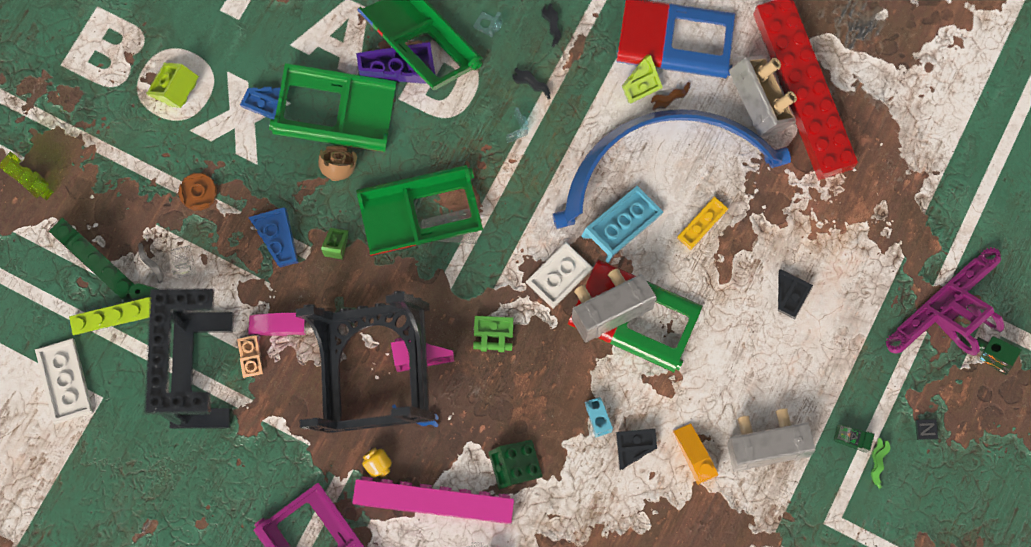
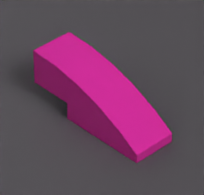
(276, 324)

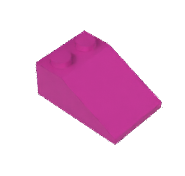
(435, 355)

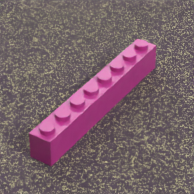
(433, 501)

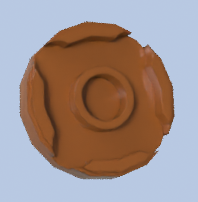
(197, 191)

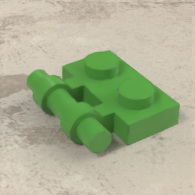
(493, 327)

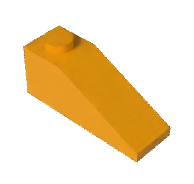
(695, 454)

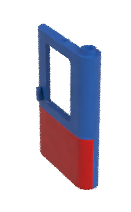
(649, 31)

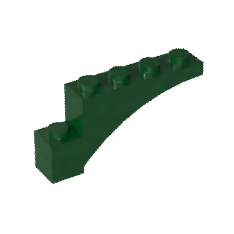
(91, 257)

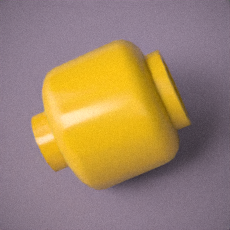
(377, 463)

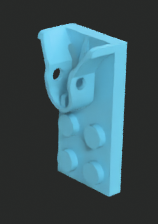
(622, 222)

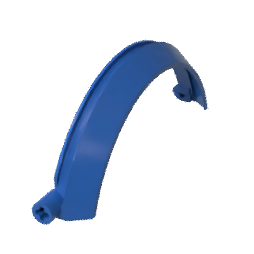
(580, 181)

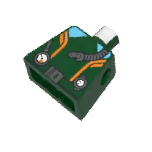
(998, 354)

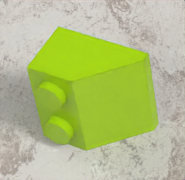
(173, 84)

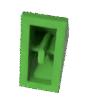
(335, 243)

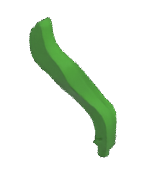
(877, 455)

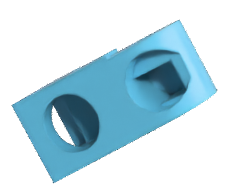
(598, 417)

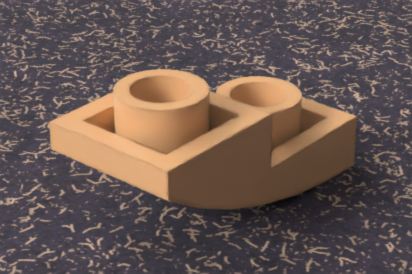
(250, 356)

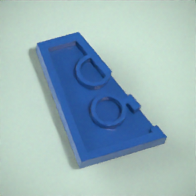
(277, 235)

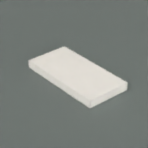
(64, 381)

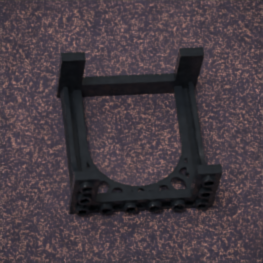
(326, 329)
(181, 406)

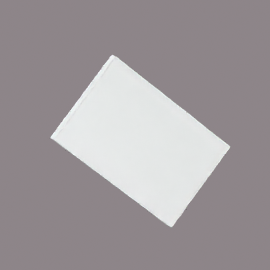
(559, 275)

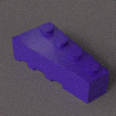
(390, 66)

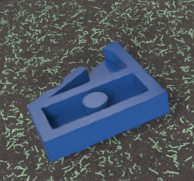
(261, 101)

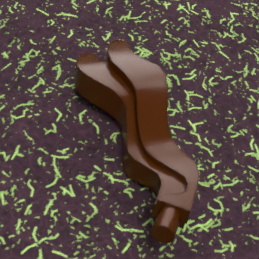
(665, 101)

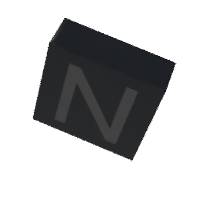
(926, 429)

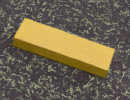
(702, 223)

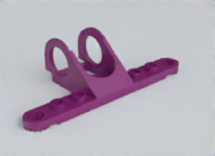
(950, 303)

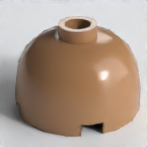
(337, 162)

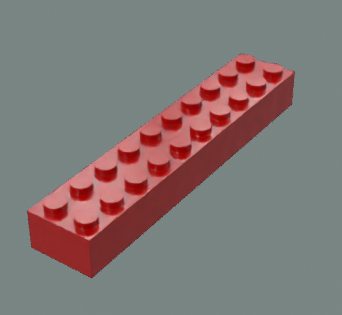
(800, 73)

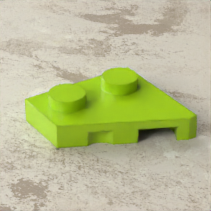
(642, 81)

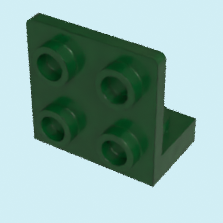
(515, 464)

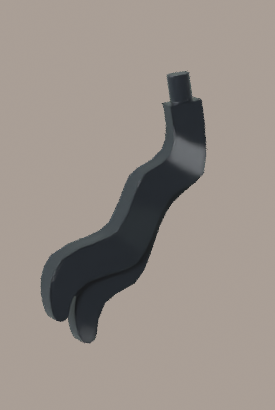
(552, 17)
(526, 77)

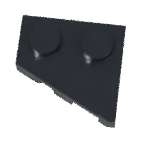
(791, 293)
(634, 445)

